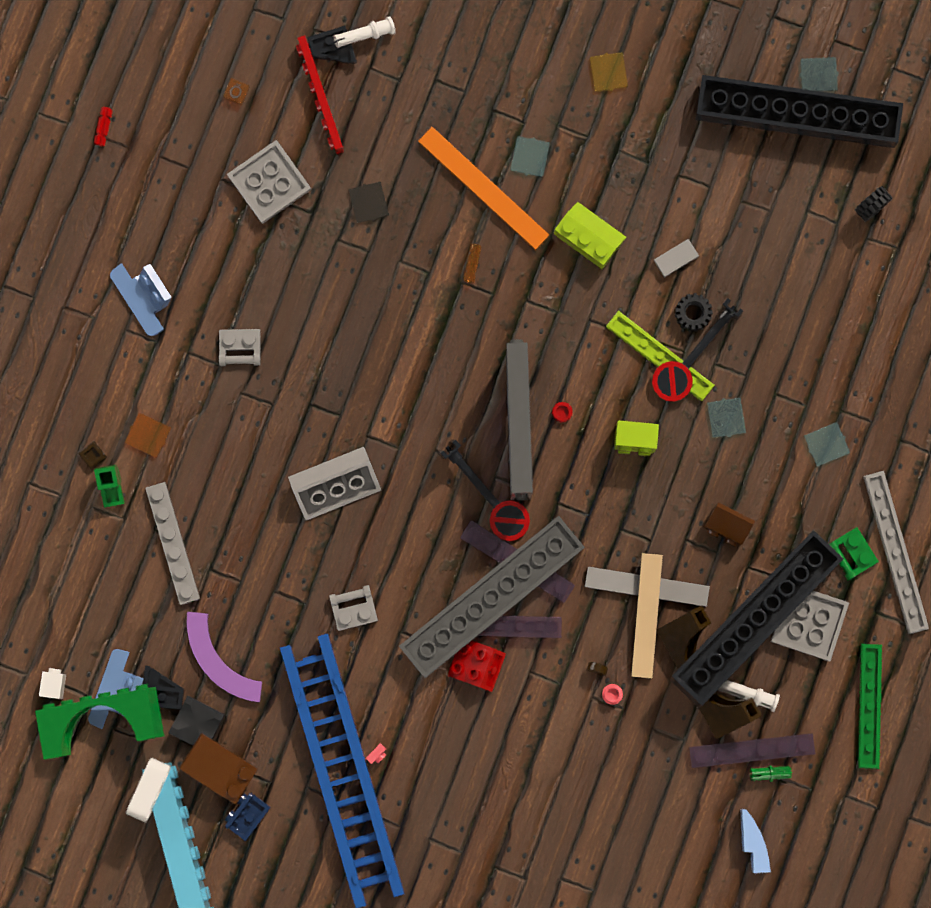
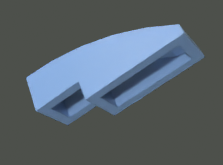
(753, 842)

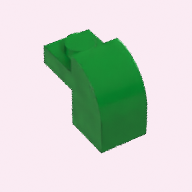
(109, 484)

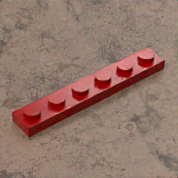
(316, 87)

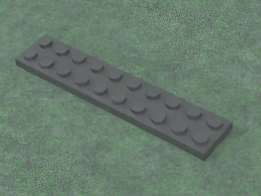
(491, 597)

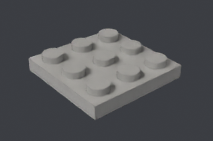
(269, 182)
(813, 626)

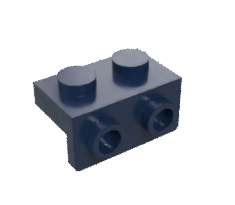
(247, 815)

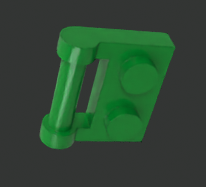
(858, 550)

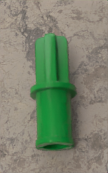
(770, 773)

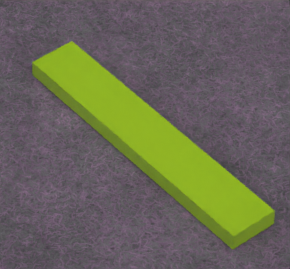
(654, 350)

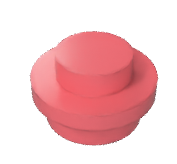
(612, 694)

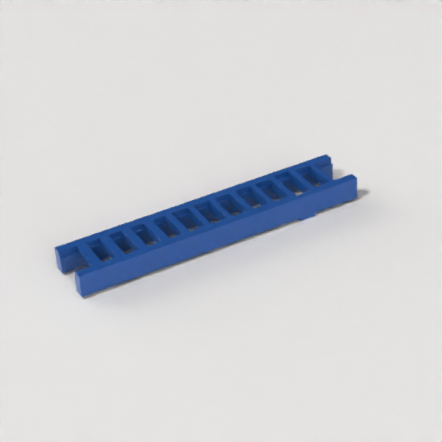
(326, 785)

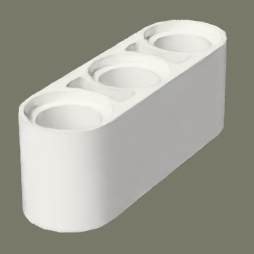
(148, 790)

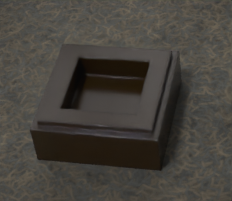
(92, 455)

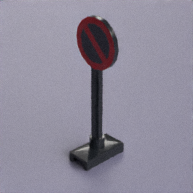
(673, 379)
(508, 518)

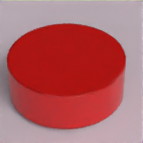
(562, 412)

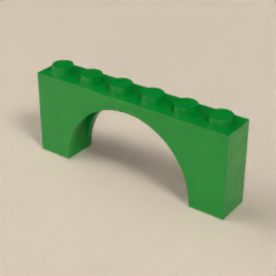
(137, 706)

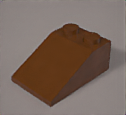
(218, 768)

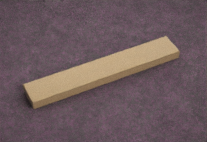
(646, 615)

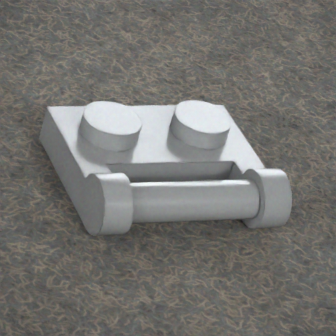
(240, 341)
(353, 615)

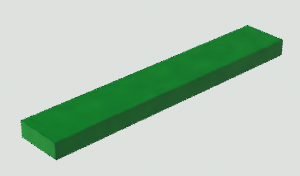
(869, 706)

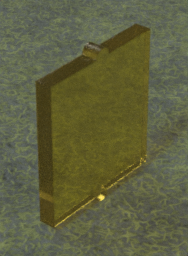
(608, 72)

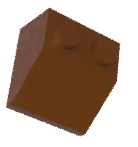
(728, 524)

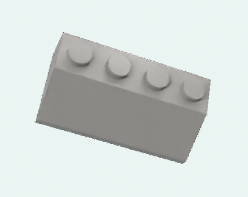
(334, 483)

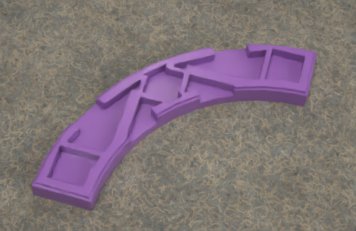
(213, 665)

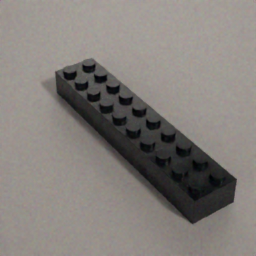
(799, 111)
(756, 619)

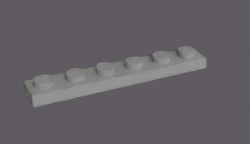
(172, 543)

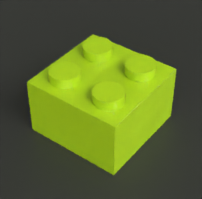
(636, 437)

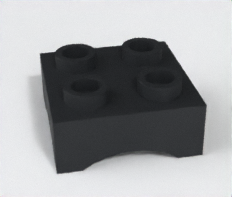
(196, 719)

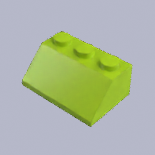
(589, 235)

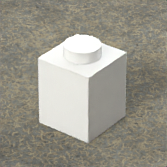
(52, 684)

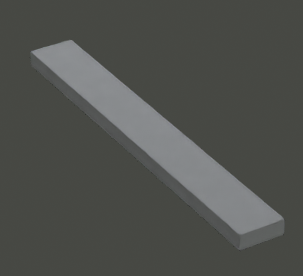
(896, 552)

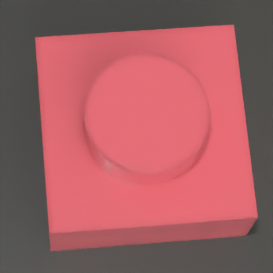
(377, 754)

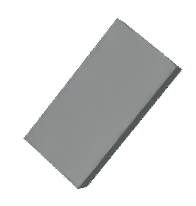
(676, 258)

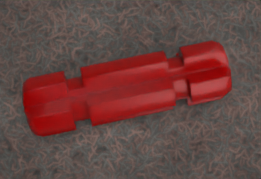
(103, 126)

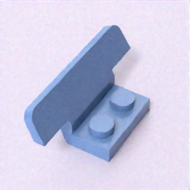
(144, 296)
(113, 680)

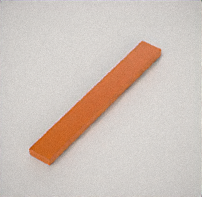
(483, 188)

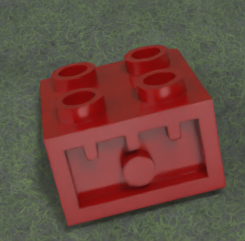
(477, 665)

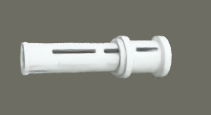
(373, 30)
(759, 696)

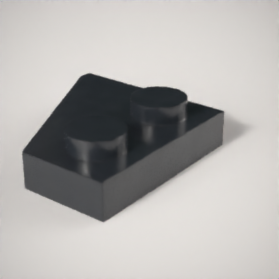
(324, 47)
(168, 692)

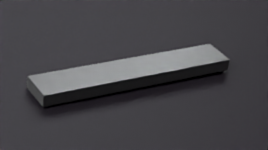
(629, 584)

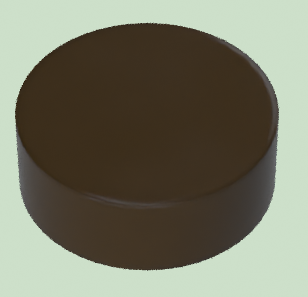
(597, 668)

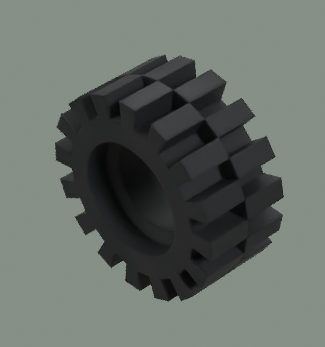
(873, 203)
(702, 303)

